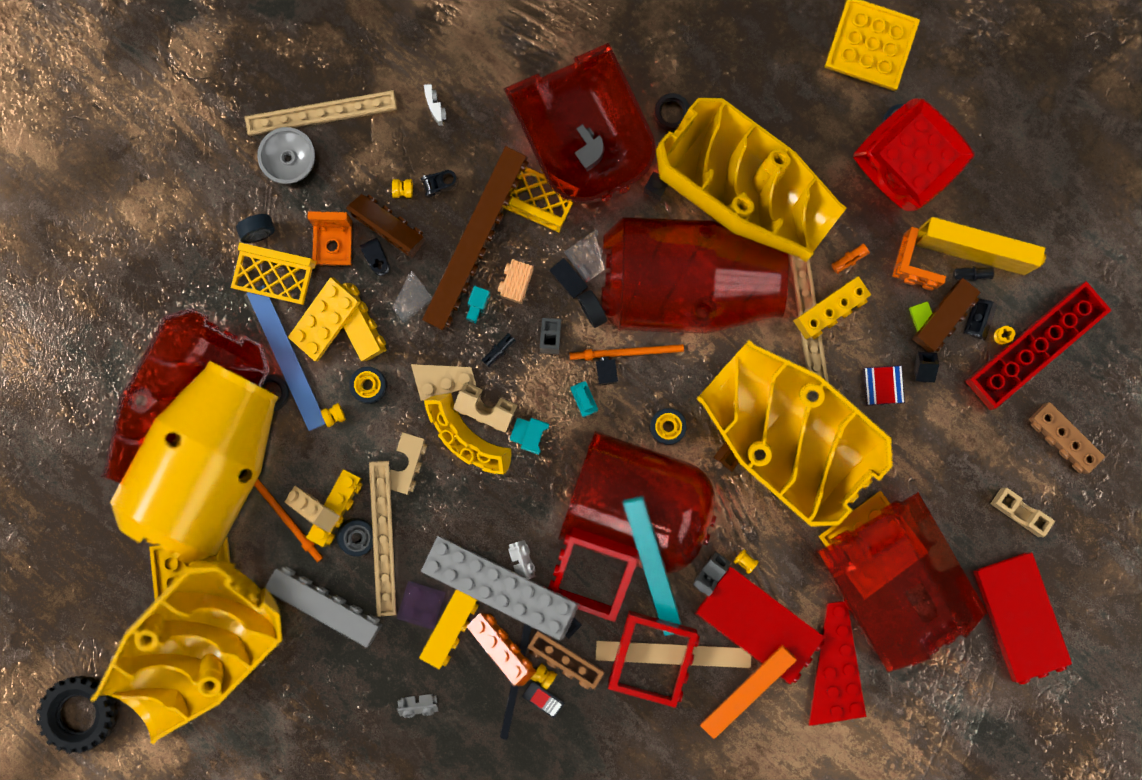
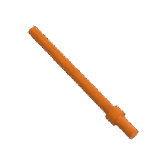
(588, 354)
(307, 545)

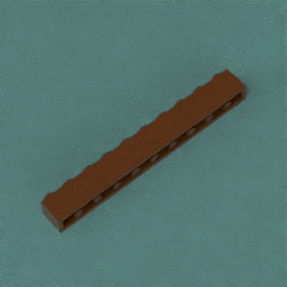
(475, 237)

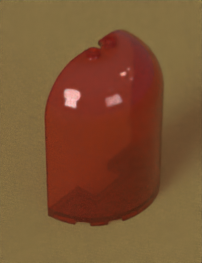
(599, 97)
(674, 491)

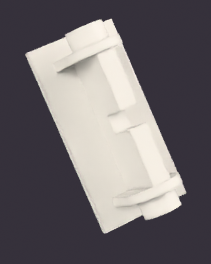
(521, 551)

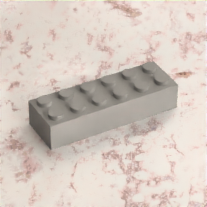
(323, 606)

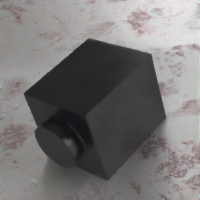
(655, 187)
(926, 367)
(606, 371)

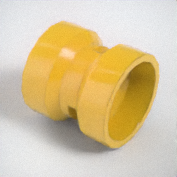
(397, 188)
(336, 411)
(544, 676)

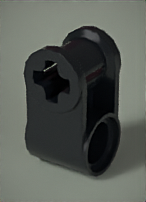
(437, 183)
(374, 254)

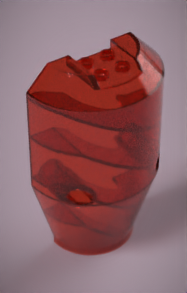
(669, 271)
(169, 364)

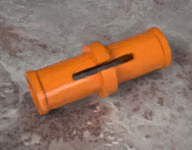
(850, 258)

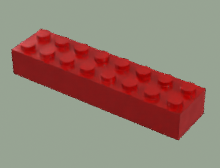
(1038, 345)

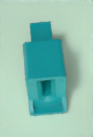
(477, 303)
(584, 399)
(528, 434)

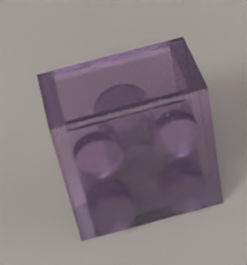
(421, 605)

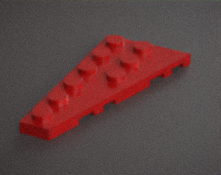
(837, 676)

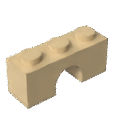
(470, 404)
(413, 447)
(311, 509)
(1026, 516)

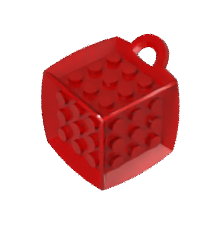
(914, 154)

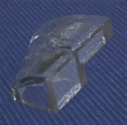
(587, 257)
(411, 298)

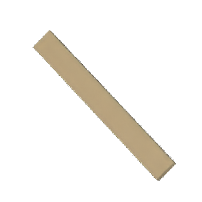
(321, 113)
(805, 300)
(382, 538)
(674, 654)

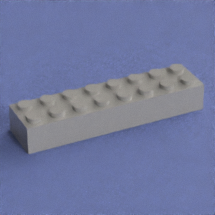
(500, 588)

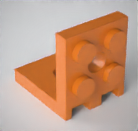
(328, 228)
(912, 274)

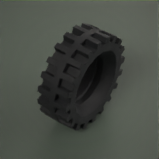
(51, 720)

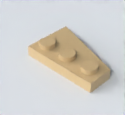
(438, 380)

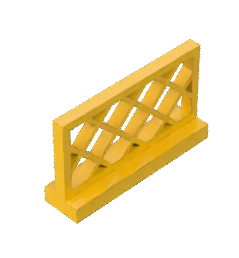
(534, 213)
(280, 259)

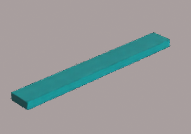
(652, 560)

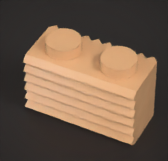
(516, 281)

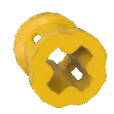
(1005, 329)
(746, 561)

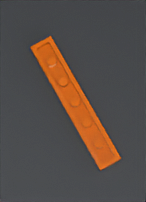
(748, 692)

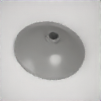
(279, 145)

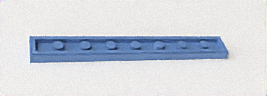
(287, 360)

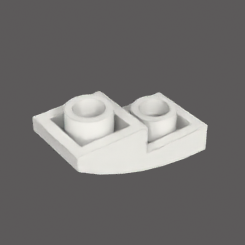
(436, 109)

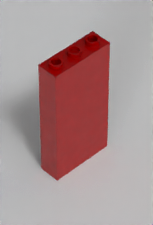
(1022, 618)
(758, 623)

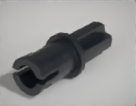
(974, 273)

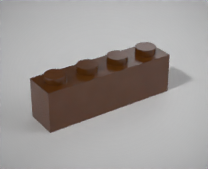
(946, 316)

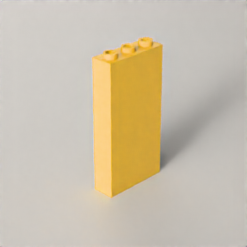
(980, 246)

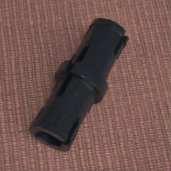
(498, 350)

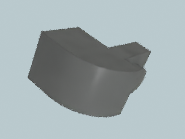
(591, 153)
(550, 336)
(711, 573)

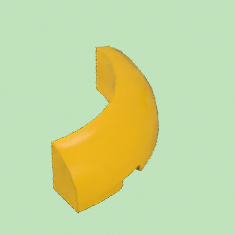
(462, 440)

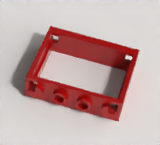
(604, 546)
(632, 618)

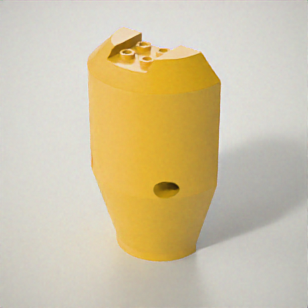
(747, 179)
(813, 449)
(190, 487)
(192, 646)

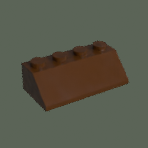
(386, 225)

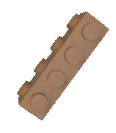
(1066, 438)
(565, 659)

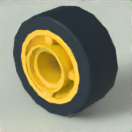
(357, 381)
(679, 426)

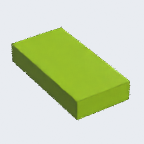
(920, 314)

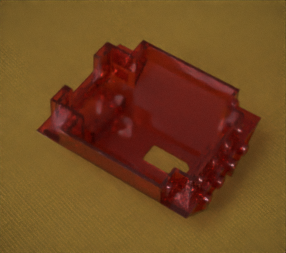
(885, 560)

